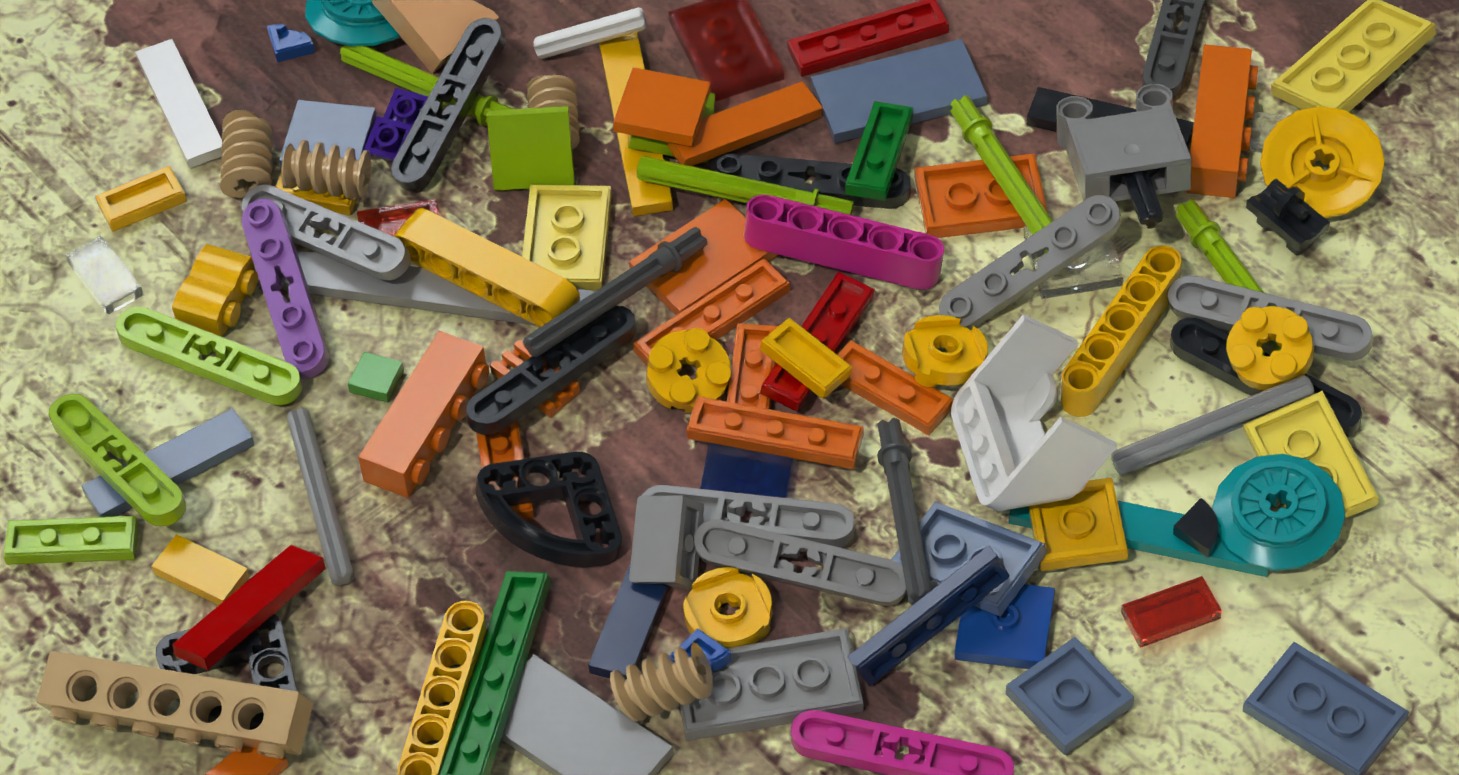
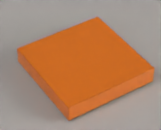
(662, 106)

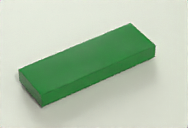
(879, 151)

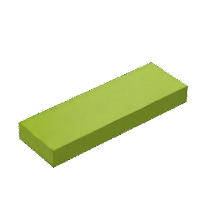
(71, 540)

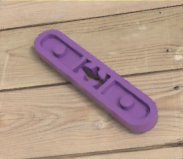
(296, 320)

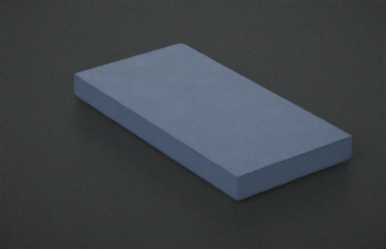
(916, 79)

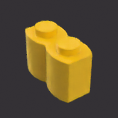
(215, 289)

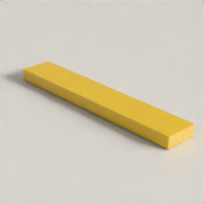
(618, 59)

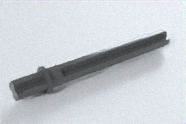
(665, 259)
(895, 459)

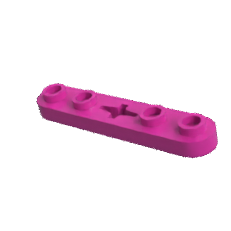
(858, 743)

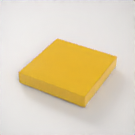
(1080, 528)

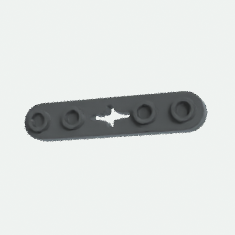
(1171, 51)

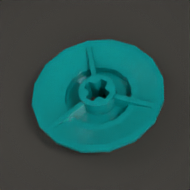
(349, 22)
(1285, 537)

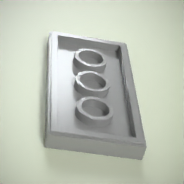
(775, 683)
(575, 730)

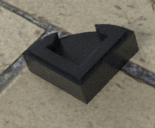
(1198, 528)

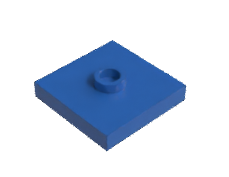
(1013, 639)

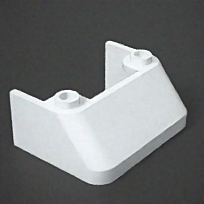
(1002, 429)

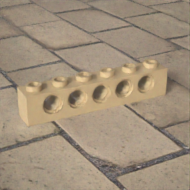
(71, 676)

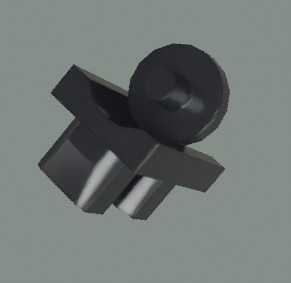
(1288, 215)

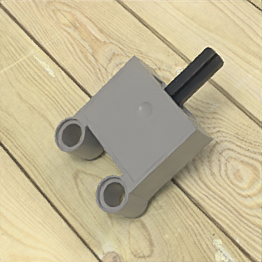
(1127, 152)

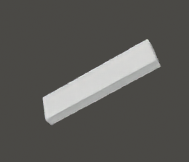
(180, 103)

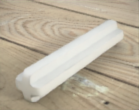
(590, 33)

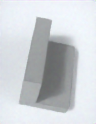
(665, 541)

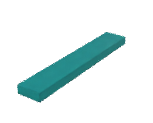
(1152, 532)

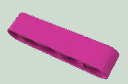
(843, 242)

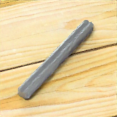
(1209, 425)
(320, 497)

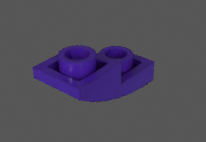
(394, 127)

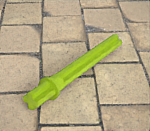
(411, 77)
(979, 133)
(730, 186)
(1208, 238)

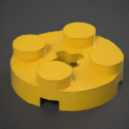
(1265, 325)
(690, 348)
(935, 367)
(729, 586)

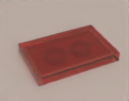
(726, 46)

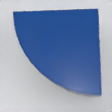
(289, 43)
(716, 654)

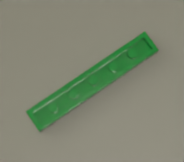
(496, 674)

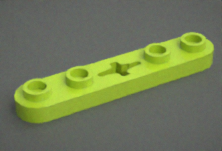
(182, 344)
(139, 482)

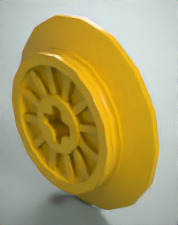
(1335, 140)

